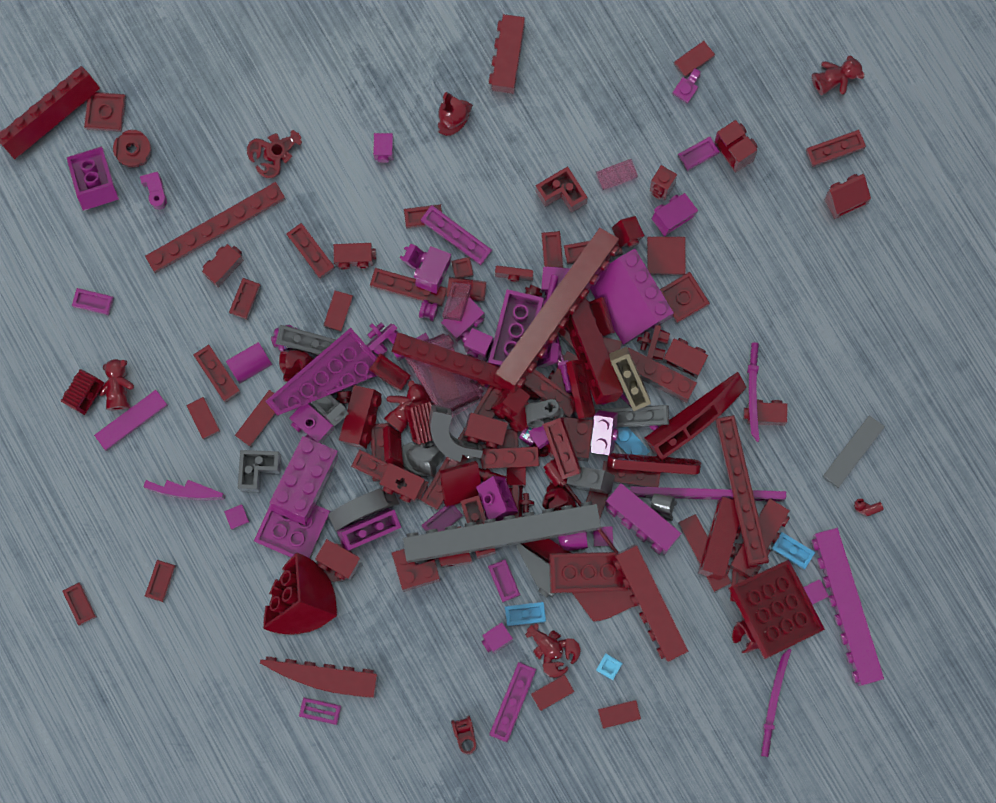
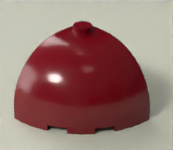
(300, 598)

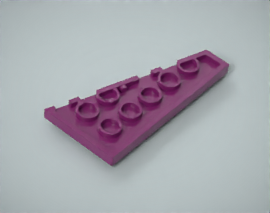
(335, 369)

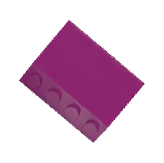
(631, 297)

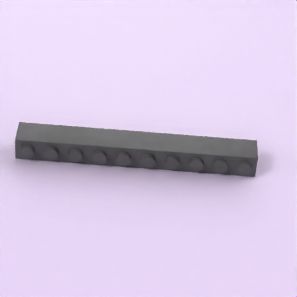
(501, 533)

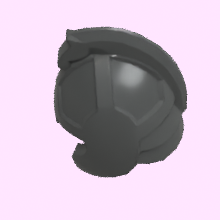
(421, 458)

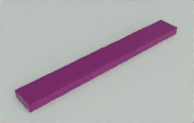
(708, 494)

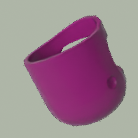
(574, 541)

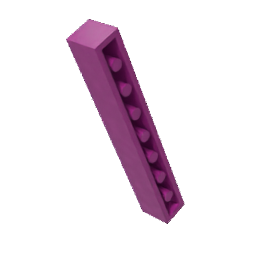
(848, 607)

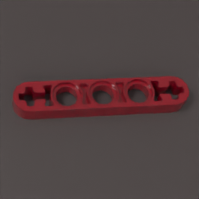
(653, 463)

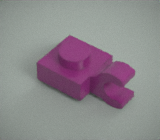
(686, 88)

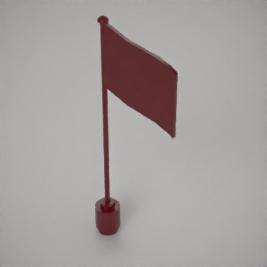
(596, 604)

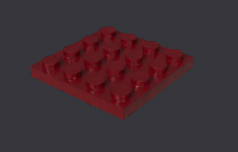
(776, 609)

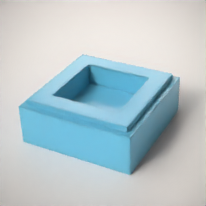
(609, 666)

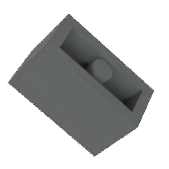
(592, 480)

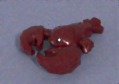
(272, 152)
(553, 649)

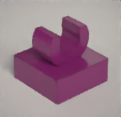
(412, 256)

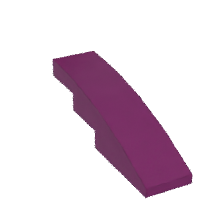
(191, 491)

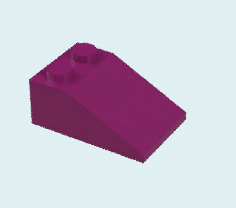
(92, 178)

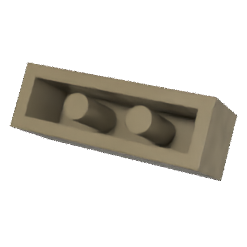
(630, 378)

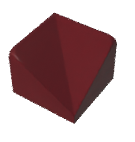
(516, 476)

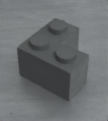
(254, 463)

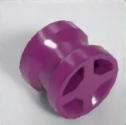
(428, 310)

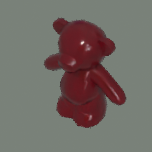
(837, 75)
(116, 385)
(398, 416)

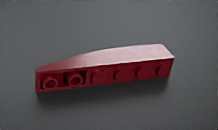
(695, 417)
(327, 677)

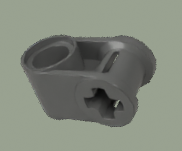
(542, 412)
(663, 505)

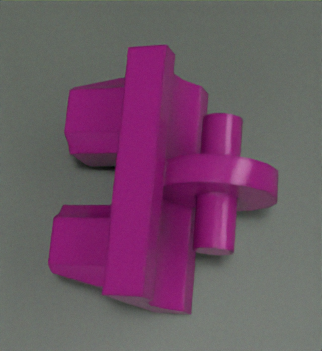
(376, 343)

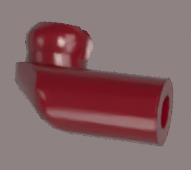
(866, 509)

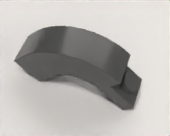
(330, 409)
(449, 445)
(361, 508)

